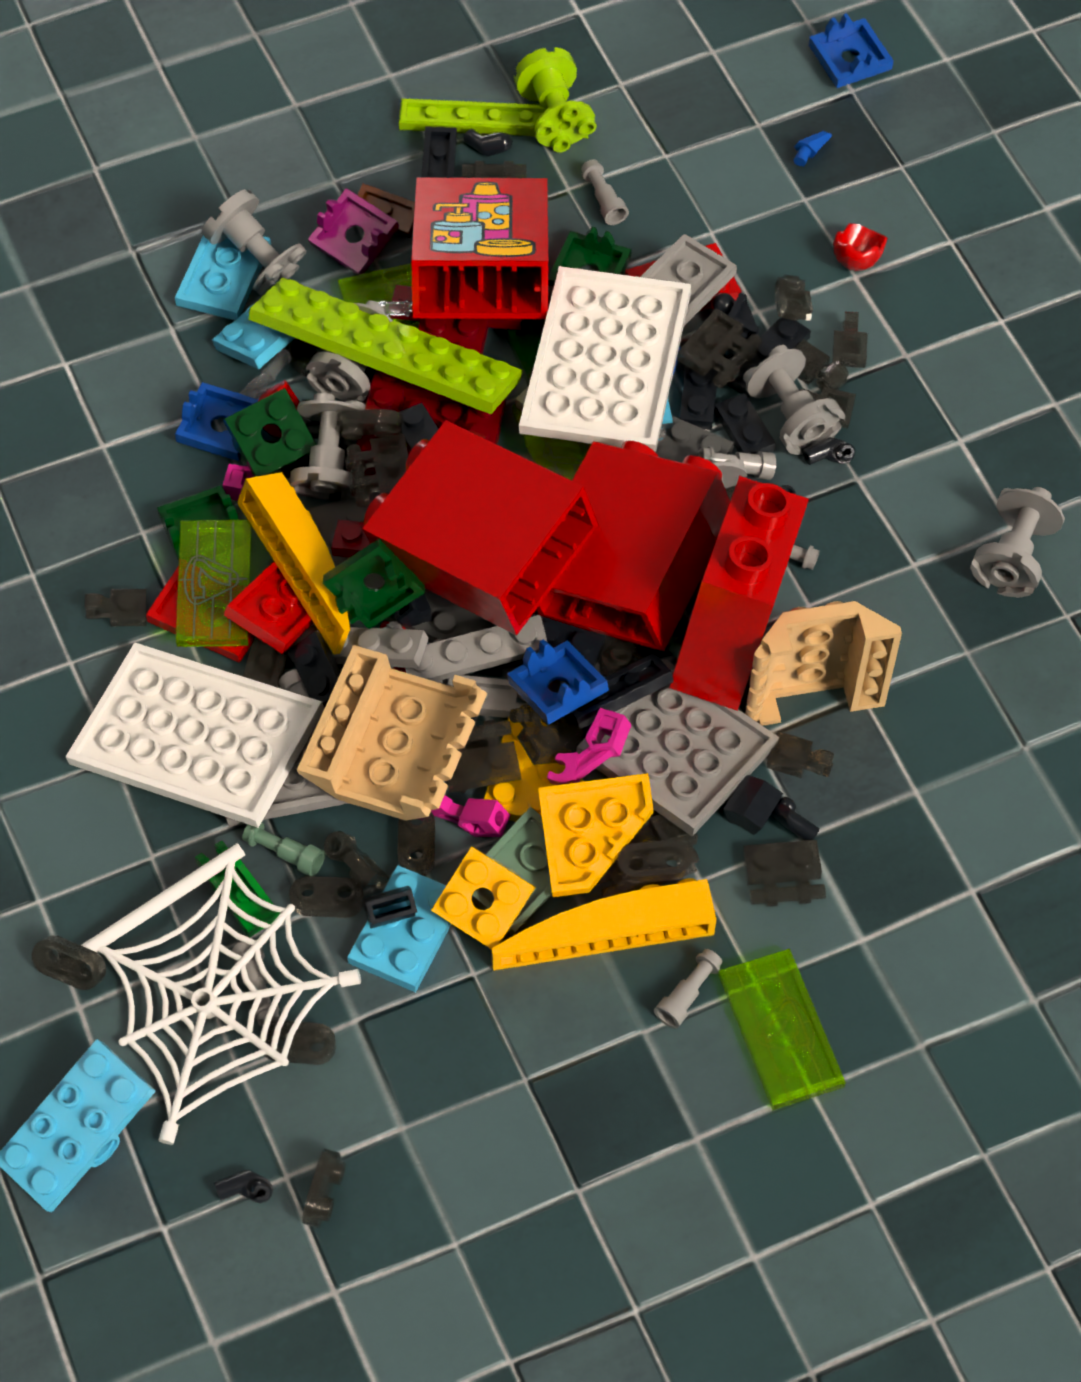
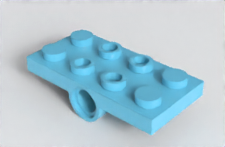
(75, 1126)

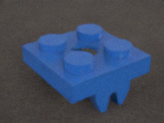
(857, 38)
(204, 407)
(560, 664)

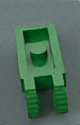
(237, 895)

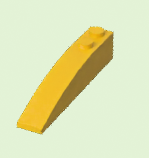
(296, 549)
(614, 923)

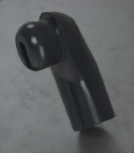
(489, 144)
(830, 449)
(786, 815)
(246, 1184)

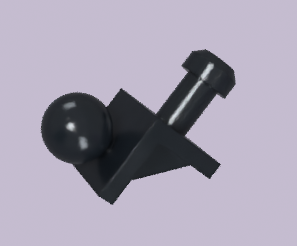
(737, 310)

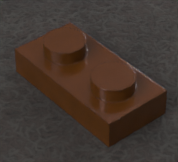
(395, 206)

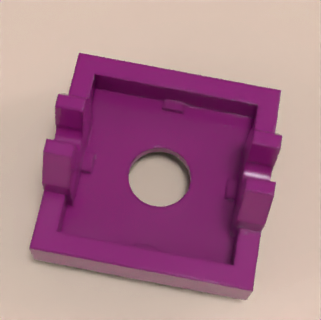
(345, 213)

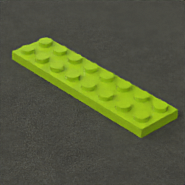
(386, 345)

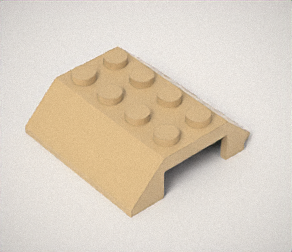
(824, 651)
(390, 737)

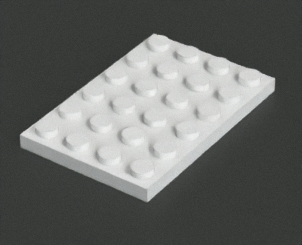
(605, 358)
(196, 734)

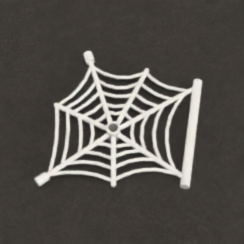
(208, 993)

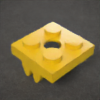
(509, 895)

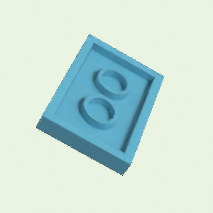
(219, 279)
(250, 341)
(407, 947)

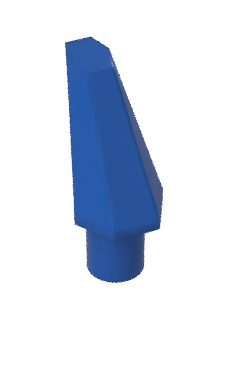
(809, 146)

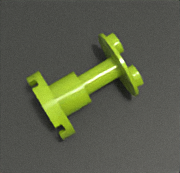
(546, 79)

